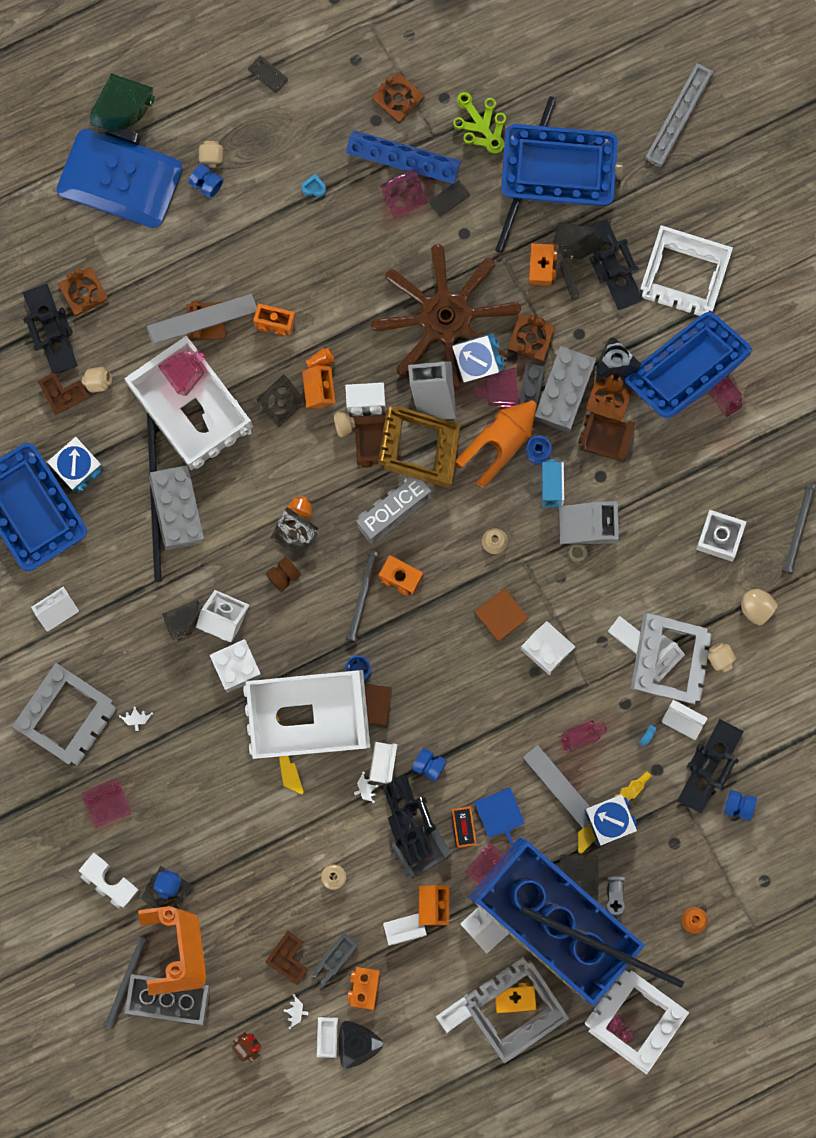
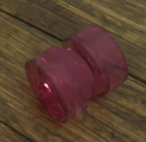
(617, 1024)

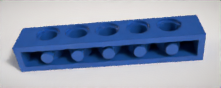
(403, 156)

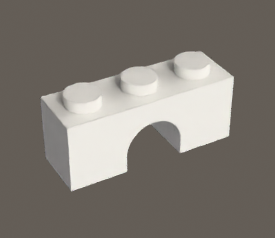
(121, 893)

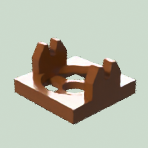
(397, 79)
(89, 303)
(527, 350)
(605, 408)

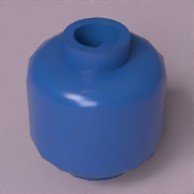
(167, 884)

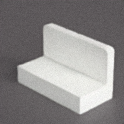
(55, 609)
(668, 656)
(684, 720)
(383, 762)
(404, 929)

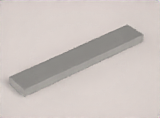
(678, 115)
(201, 319)
(558, 785)

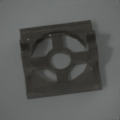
(298, 400)
(278, 536)
(147, 896)

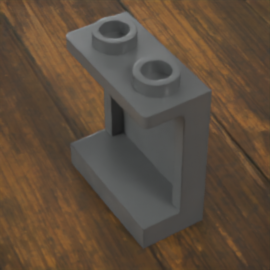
(439, 850)

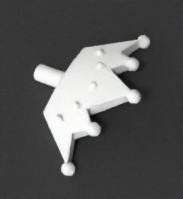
(136, 718)
(365, 788)
(296, 1012)

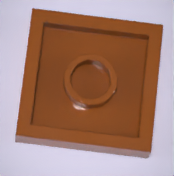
(501, 615)

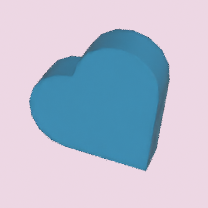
(314, 186)
(647, 736)

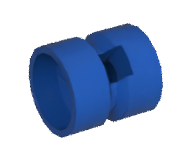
(204, 180)
(538, 450)
(359, 663)
(429, 764)
(740, 805)

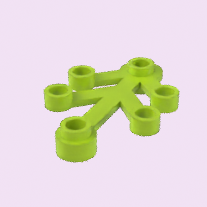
(481, 125)

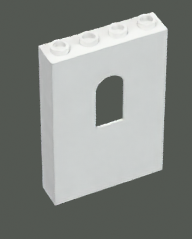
(164, 407)
(337, 713)

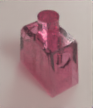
(183, 371)
(500, 389)
(727, 397)
(576, 737)

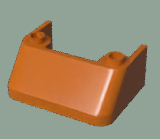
(190, 970)

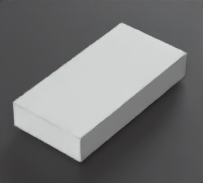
(625, 634)
(454, 1015)
(327, 1037)

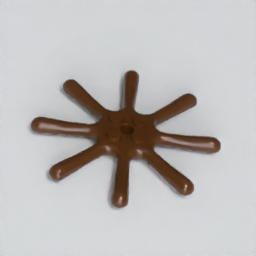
(443, 302)

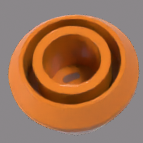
(301, 507)
(689, 915)

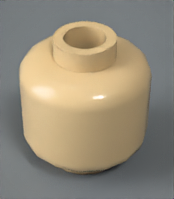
(211, 153)
(96, 379)
(721, 657)
(333, 884)

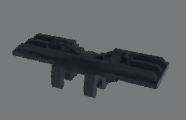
(608, 268)
(55, 327)
(705, 762)
(403, 823)

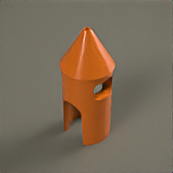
(506, 433)

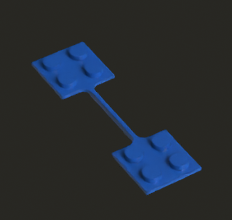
(500, 813)

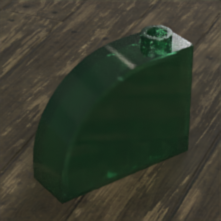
(121, 104)

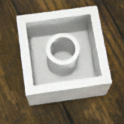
(365, 399)
(721, 535)
(235, 665)

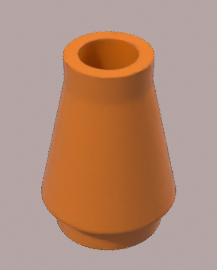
(322, 357)

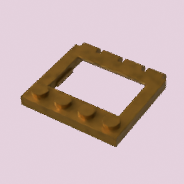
(445, 451)

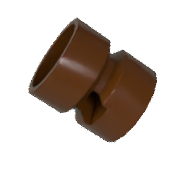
(283, 574)

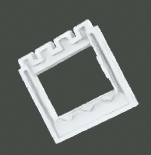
(694, 247)
(659, 1037)

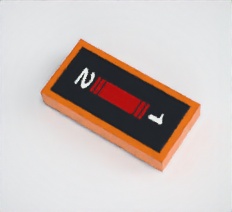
(464, 827)

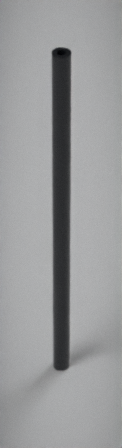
(515, 203)
(155, 522)
(602, 947)

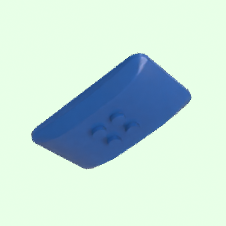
(559, 165)
(119, 178)
(689, 365)
(34, 509)

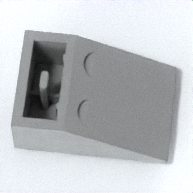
(433, 389)
(589, 523)

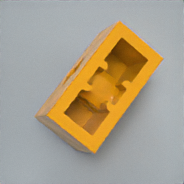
(526, 1003)

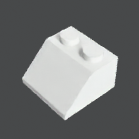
(222, 616)
(547, 647)
(483, 930)

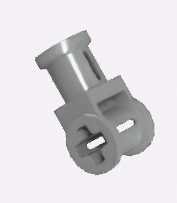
(615, 895)

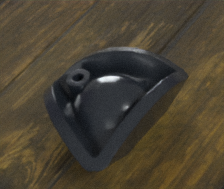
(616, 361)
(357, 1044)

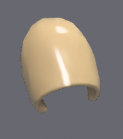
(758, 606)

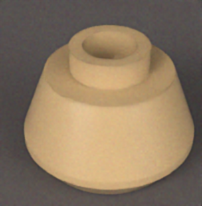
(343, 424)
(492, 544)

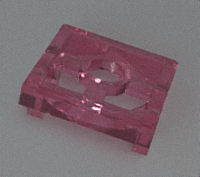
(419, 201)

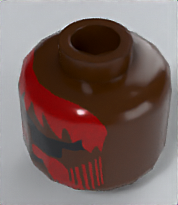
(246, 1047)

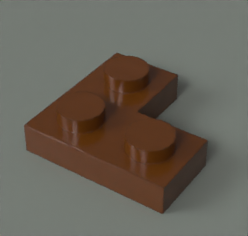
(60, 398)
(282, 958)

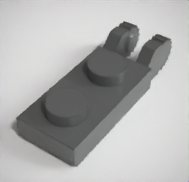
(531, 383)
(335, 957)

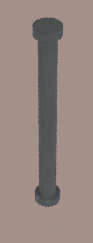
(799, 528)
(362, 596)
(125, 983)

